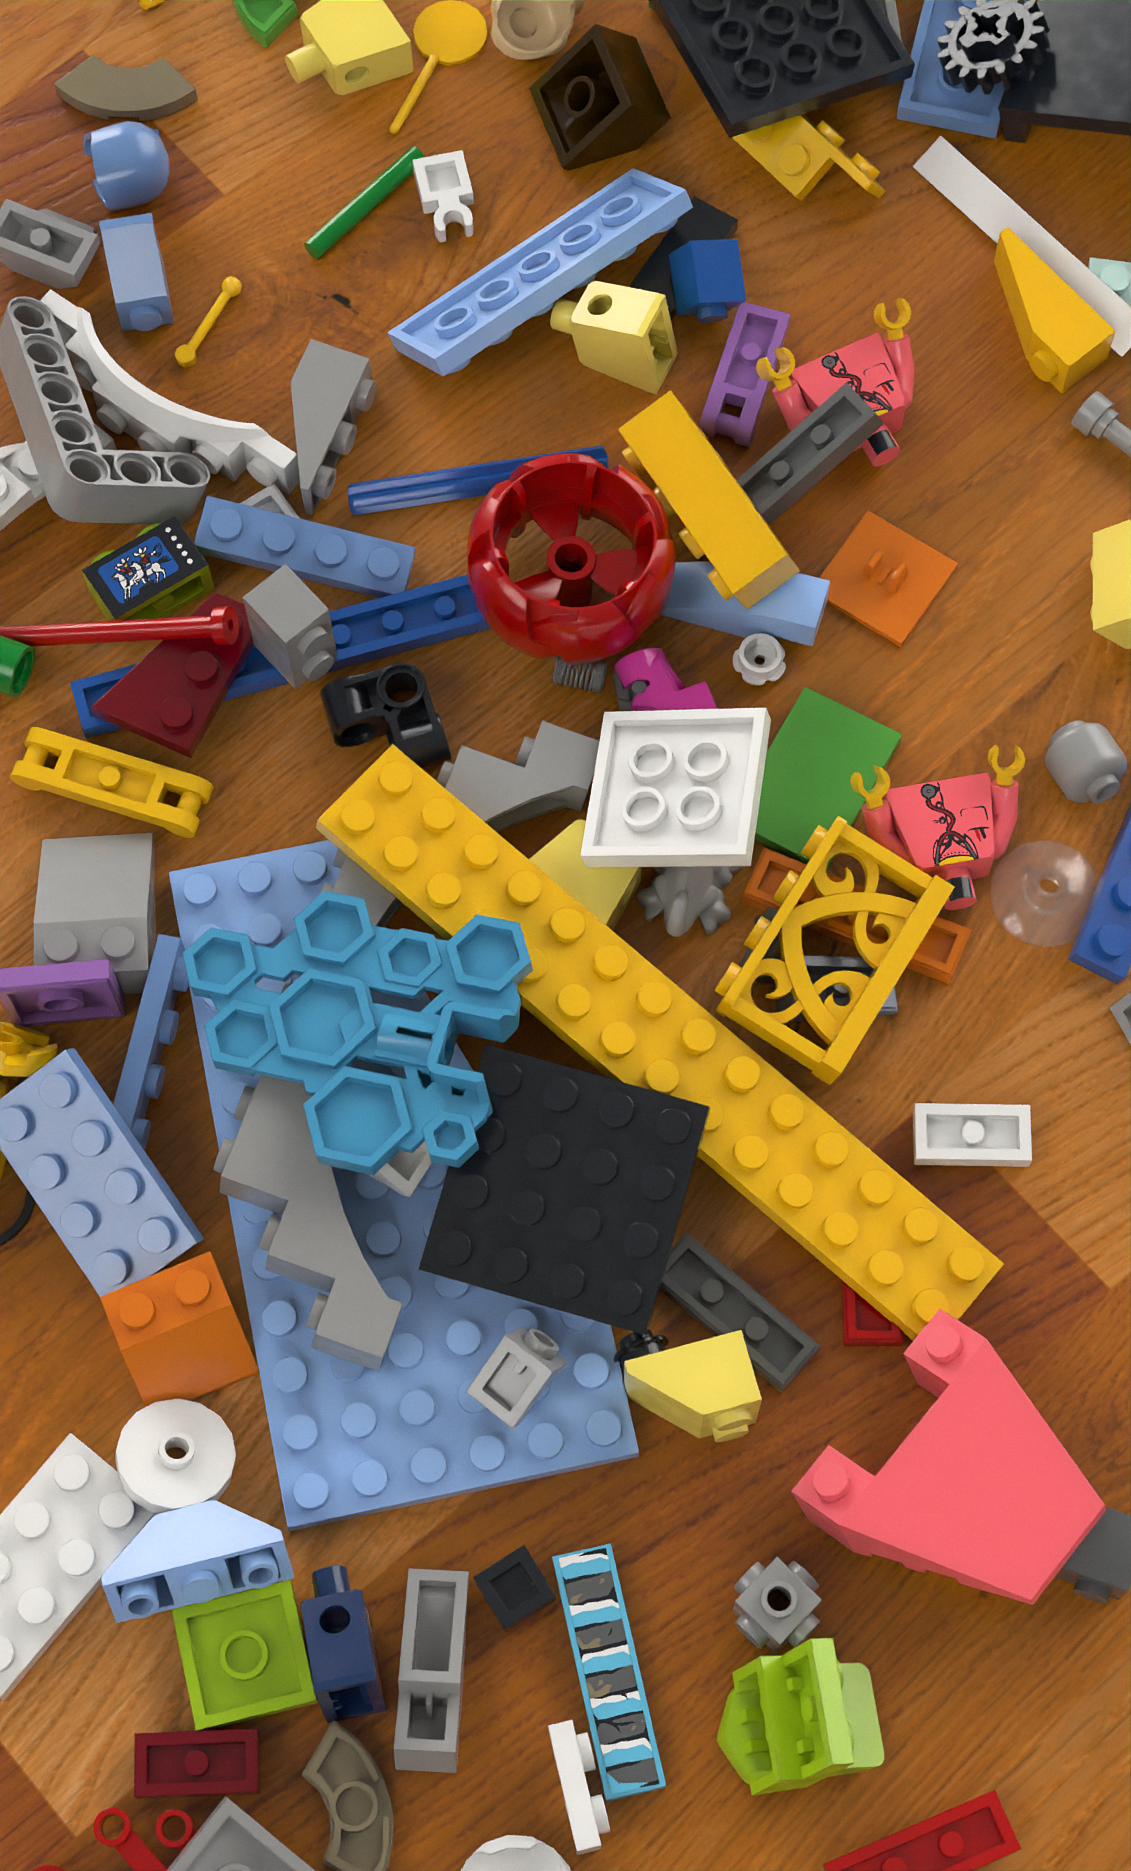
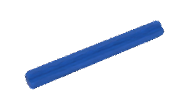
(442, 484)

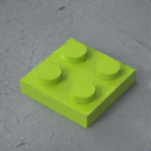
(244, 1656)

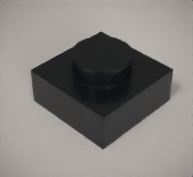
(514, 1588)

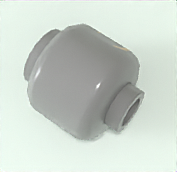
(1085, 762)

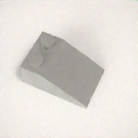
(98, 904)

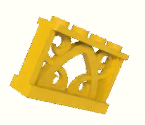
(837, 1025)

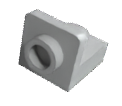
(517, 1374)

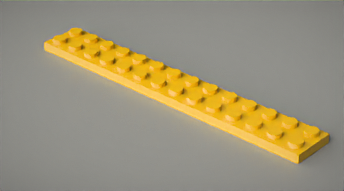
(653, 1035)

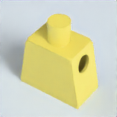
(351, 45)
(620, 333)
(599, 889)

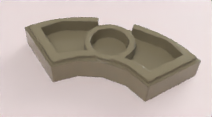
(123, 92)
(355, 1801)

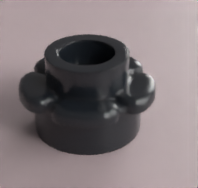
(639, 1345)

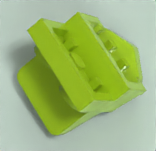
(800, 1719)

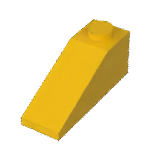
(1054, 324)

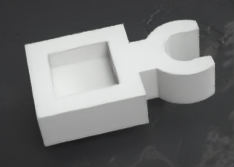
(445, 190)

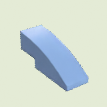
(787, 612)

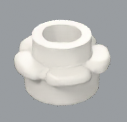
(761, 646)

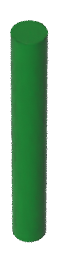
(362, 203)

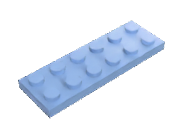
(540, 271)

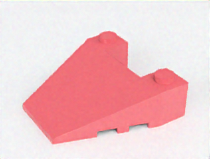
(971, 1488)

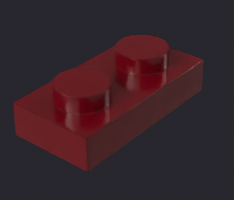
(197, 1763)

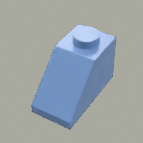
(136, 272)

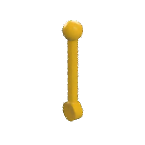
(186, 353)

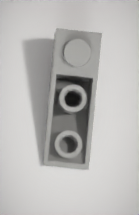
(326, 400)

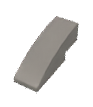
(431, 1671)

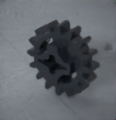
(993, 43)

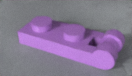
(736, 382)

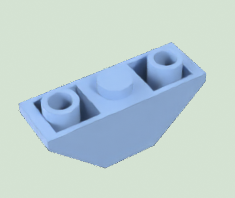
(192, 1559)

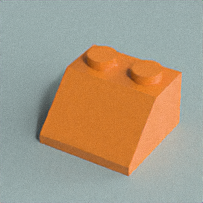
(180, 1332)

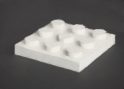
(676, 788)

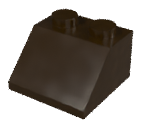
(599, 99)

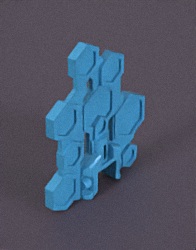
(331, 1021)

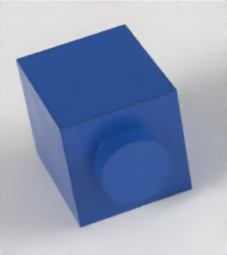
(707, 279)

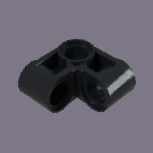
(362, 710)

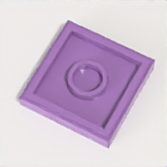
(61, 993)

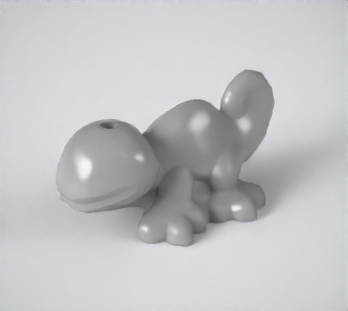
(688, 894)

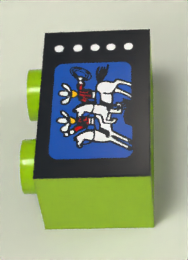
(149, 574)

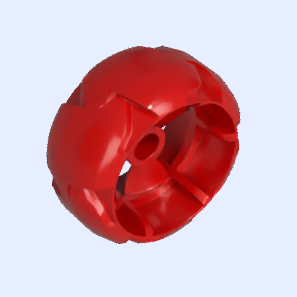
(551, 610)

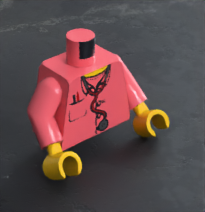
(874, 367)
(947, 824)

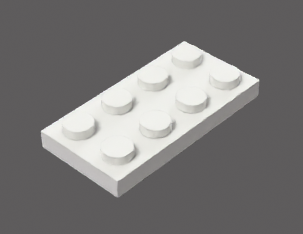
(56, 1548)

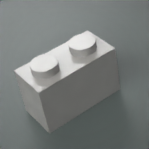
(291, 627)

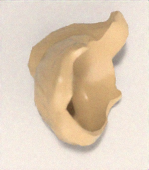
(532, 26)

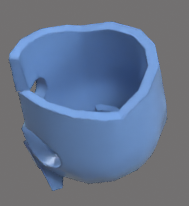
(127, 164)

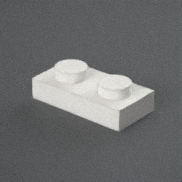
(972, 1134)
(585, 1813)

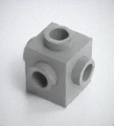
(772, 1627)

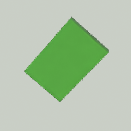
(812, 770)

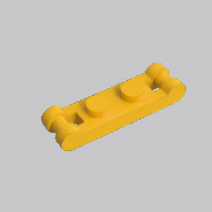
(112, 781)

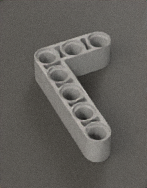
(74, 469)

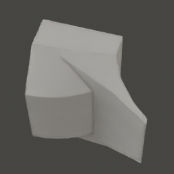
(45, 245)

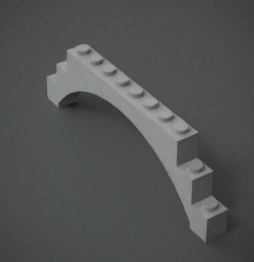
(274, 1152)

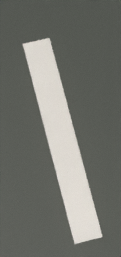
(996, 211)

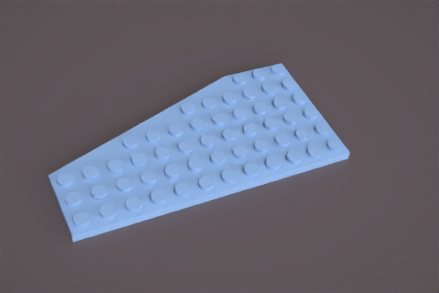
(411, 1432)

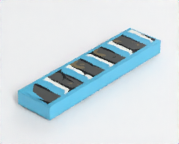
(608, 1672)

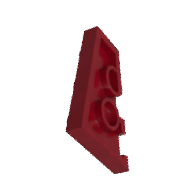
(178, 685)

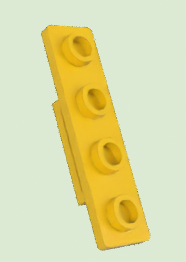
(803, 153)

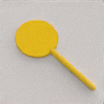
(445, 35)

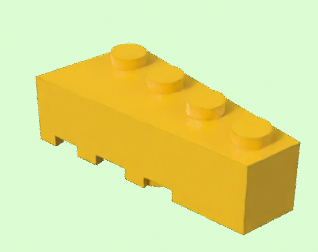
(708, 501)

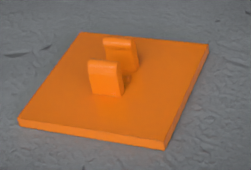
(886, 578)

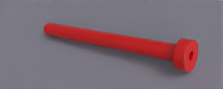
(220, 625)

